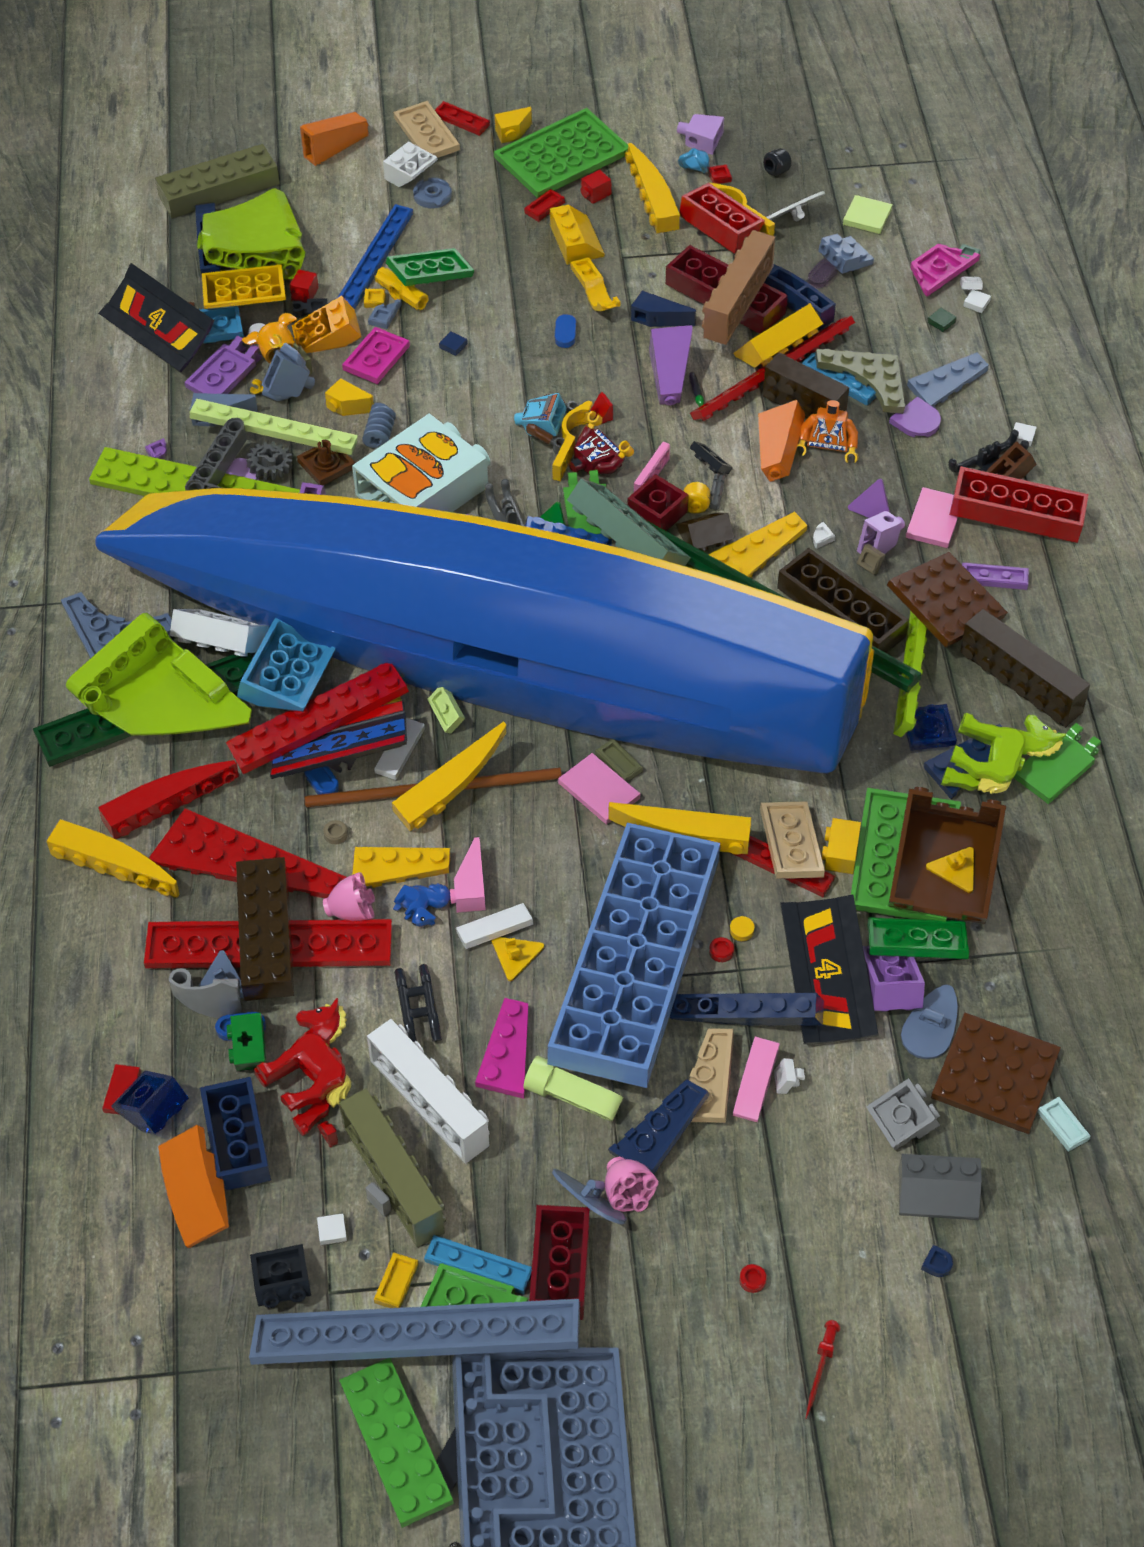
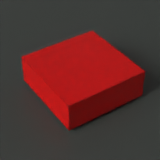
(720, 174)

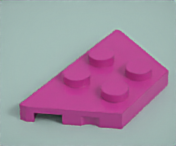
(940, 266)

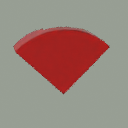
(329, 1133)

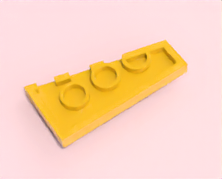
(399, 863)

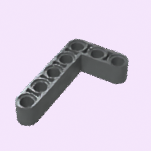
(219, 456)

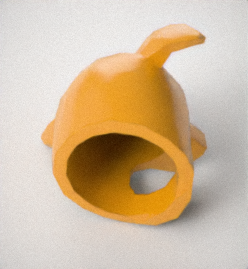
(266, 334)

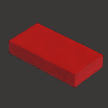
(541, 206)
(121, 1079)

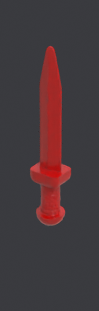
(824, 1349)

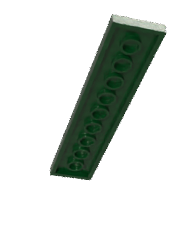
(87, 732)

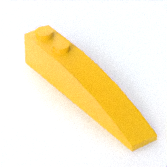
(447, 782)
(728, 830)

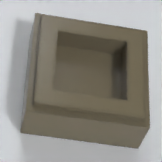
(871, 559)

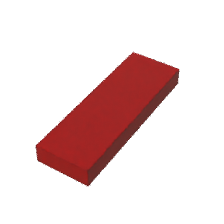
(462, 118)

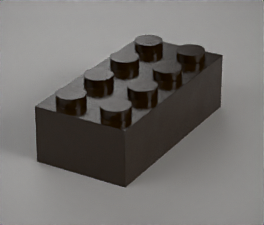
(791, 381)

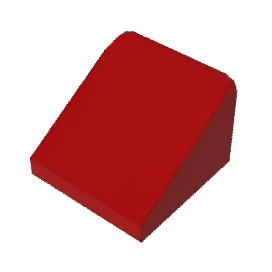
(603, 407)

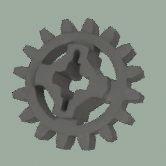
(269, 460)

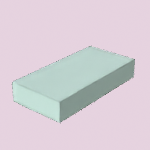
(1063, 1124)

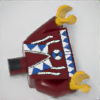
(597, 451)

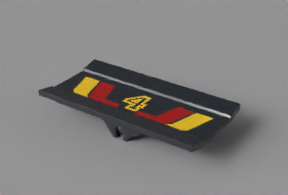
(157, 318)
(830, 961)

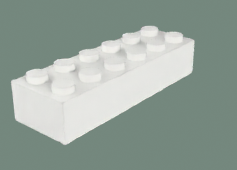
(429, 1090)

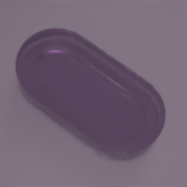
(821, 274)

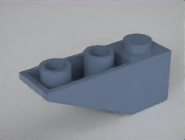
(241, 401)

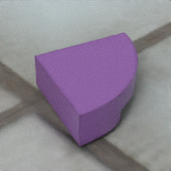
(157, 449)

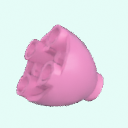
(350, 899)
(629, 1184)

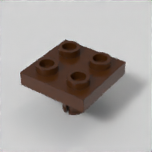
(325, 464)

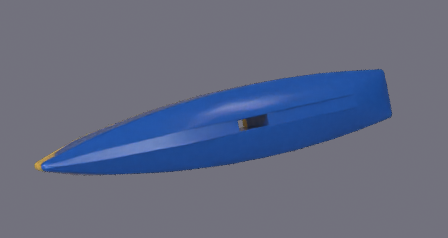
(519, 619)

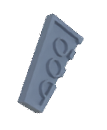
(941, 382)

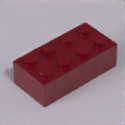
(560, 1254)

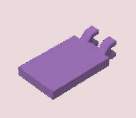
(224, 368)

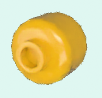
(698, 497)

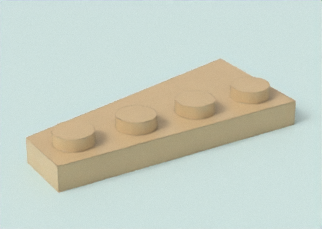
(713, 1074)

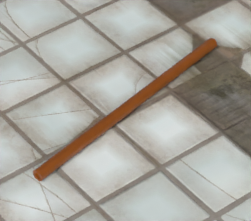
(397, 791)

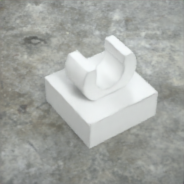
(787, 1076)

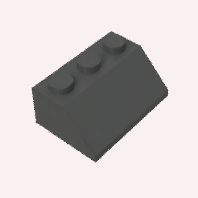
(939, 1186)

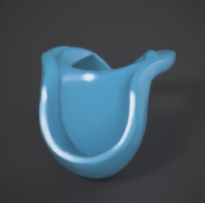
(695, 160)

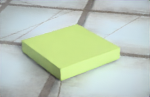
(867, 214)

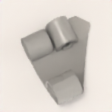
(210, 1000)

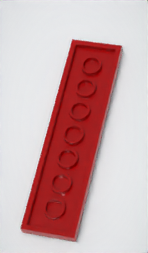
(318, 718)

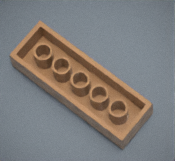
(738, 287)

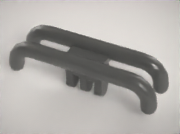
(509, 509)

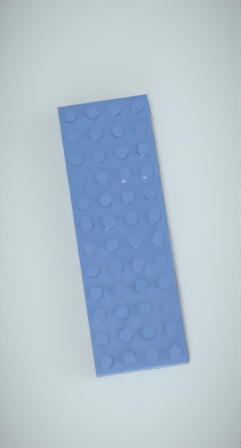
(634, 956)

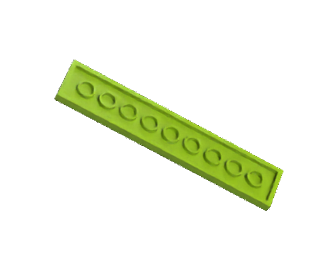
(147, 475)

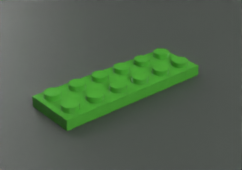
(396, 1442)

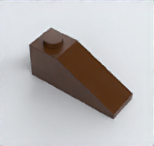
(1014, 462)

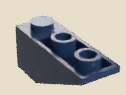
(661, 312)

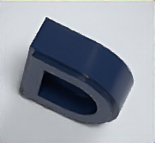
(938, 1262)

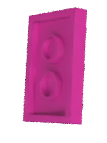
(376, 355)

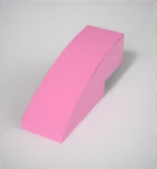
(756, 1079)

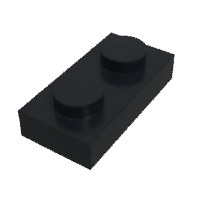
(715, 462)

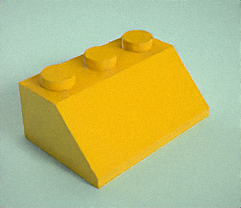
(574, 234)

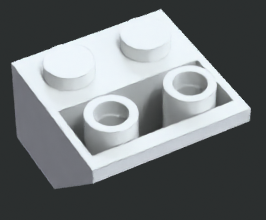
(407, 164)

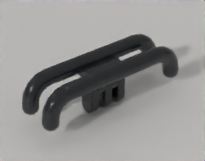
(988, 455)

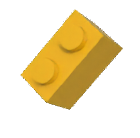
(842, 845)

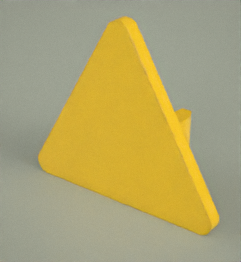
(955, 868)
(515, 954)

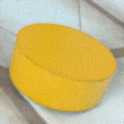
(742, 928)

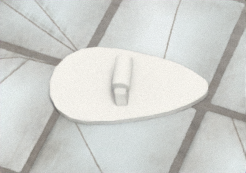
(795, 208)

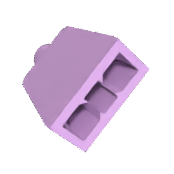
(702, 132)
(881, 532)

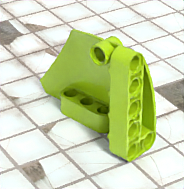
(155, 685)

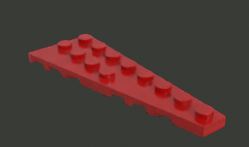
(214, 848)

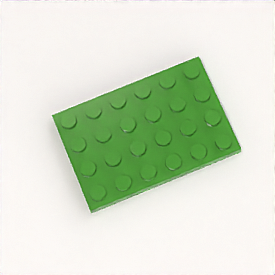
(562, 152)
(878, 853)

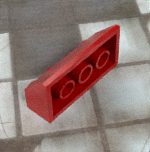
(719, 216)

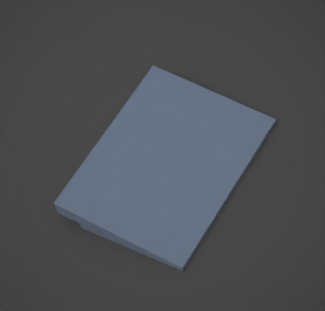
(542, 1449)

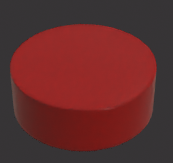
(721, 949)
(752, 1278)

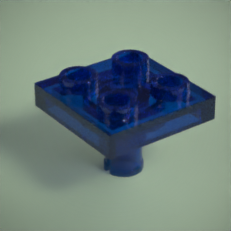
(932, 728)

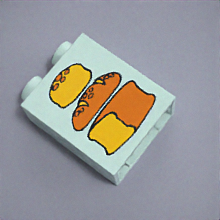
(423, 468)

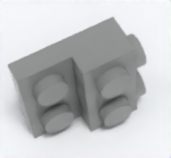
(904, 1114)

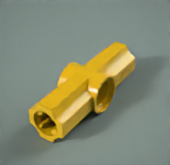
(397, 290)

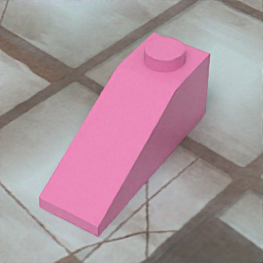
(469, 882)

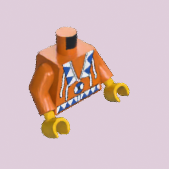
(830, 430)

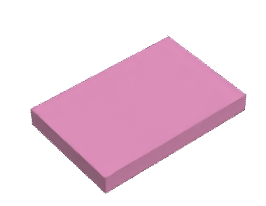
(932, 519)
(596, 786)

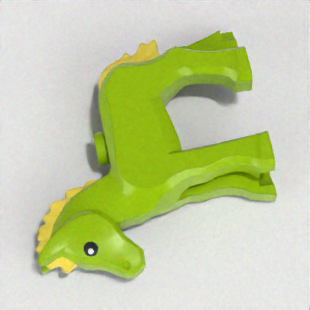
(1004, 756)

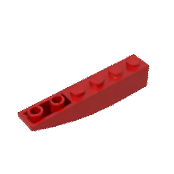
(163, 796)

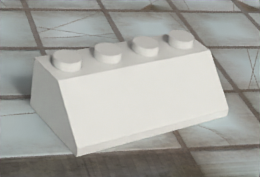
(217, 630)

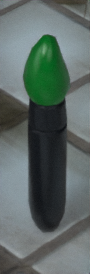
(699, 399)

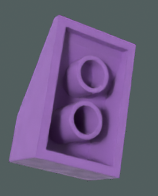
(894, 982)

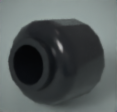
(777, 162)

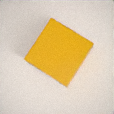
(374, 297)

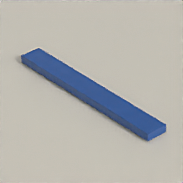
(376, 254)

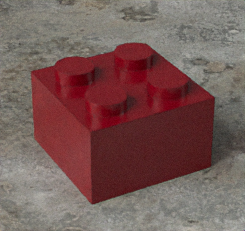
(659, 502)

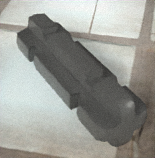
(716, 491)

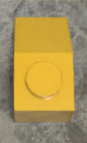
(513, 124)
(348, 399)

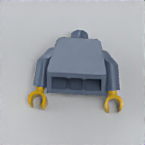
(285, 374)

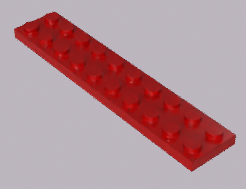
(313, 943)

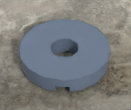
(436, 200)

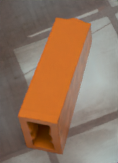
(331, 136)
(779, 438)

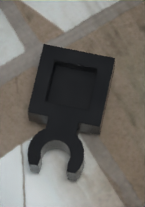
(307, 308)

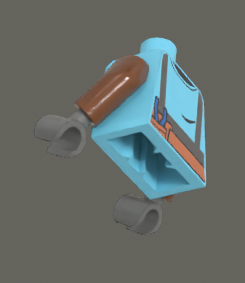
(544, 417)

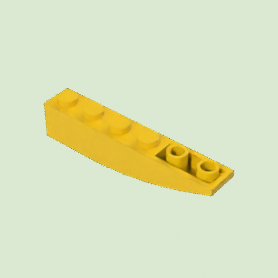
(653, 191)
(108, 856)

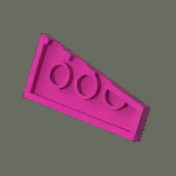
(506, 1052)

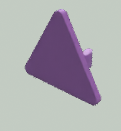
(871, 501)

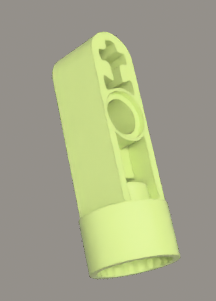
(551, 1080)

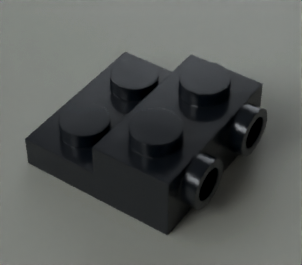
(280, 1276)

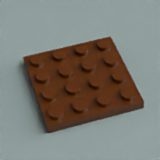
(944, 597)
(996, 1073)

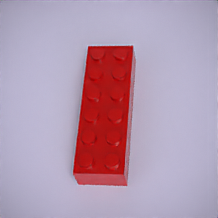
(1019, 504)

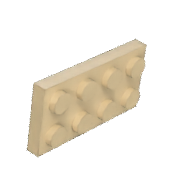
(426, 129)
(792, 840)

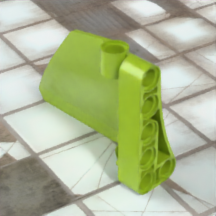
(254, 229)

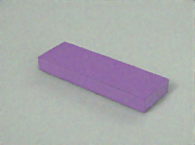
(999, 575)

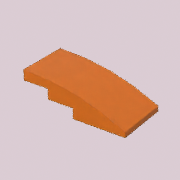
(192, 1186)

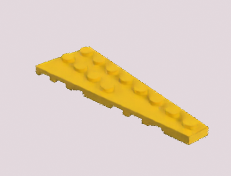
(757, 548)

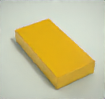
(396, 1281)

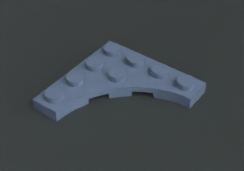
(96, 628)

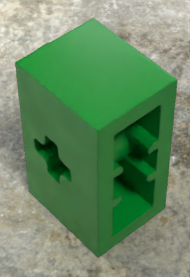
(245, 1027)

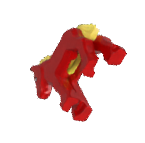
(317, 1061)

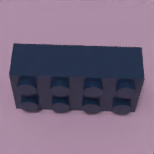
(235, 1133)

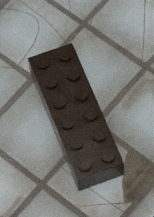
(824, 587)
(1024, 668)
(264, 929)

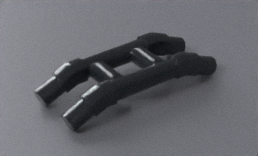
(430, 1010)

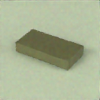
(619, 760)

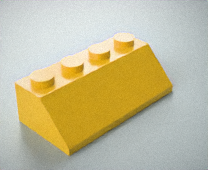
(780, 336)

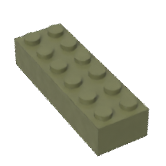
(217, 180)
(392, 1167)

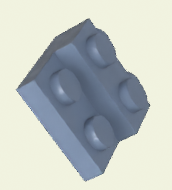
(844, 253)

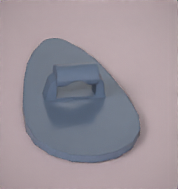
(931, 1028)
(590, 1198)

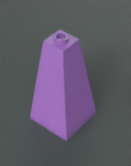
(669, 359)

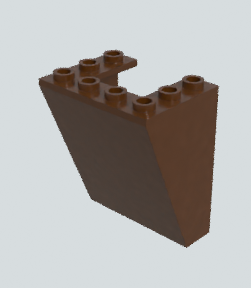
(934, 833)

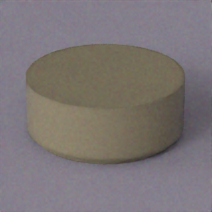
(335, 832)

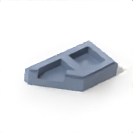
(384, 314)

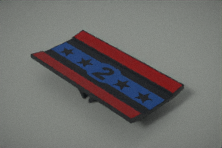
(366, 735)

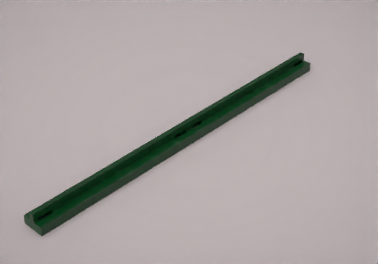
(883, 664)

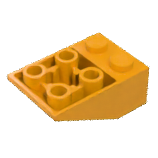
(327, 327)

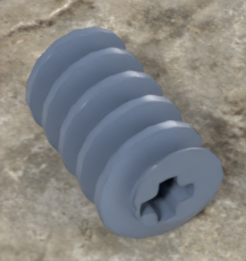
(378, 425)

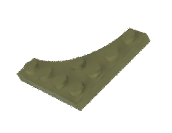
(870, 369)

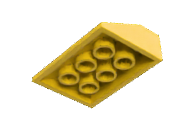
(243, 286)

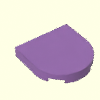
(918, 419)

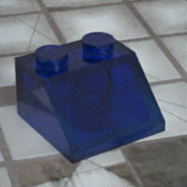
(151, 1101)

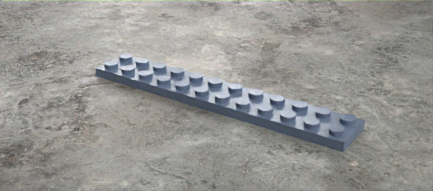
(416, 1331)

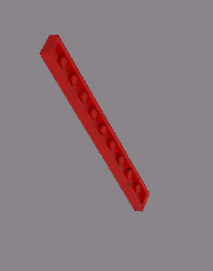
(752, 381)

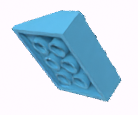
(284, 669)

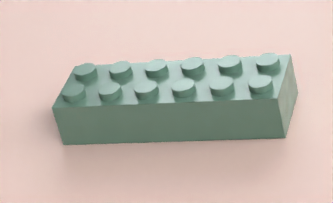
(622, 523)

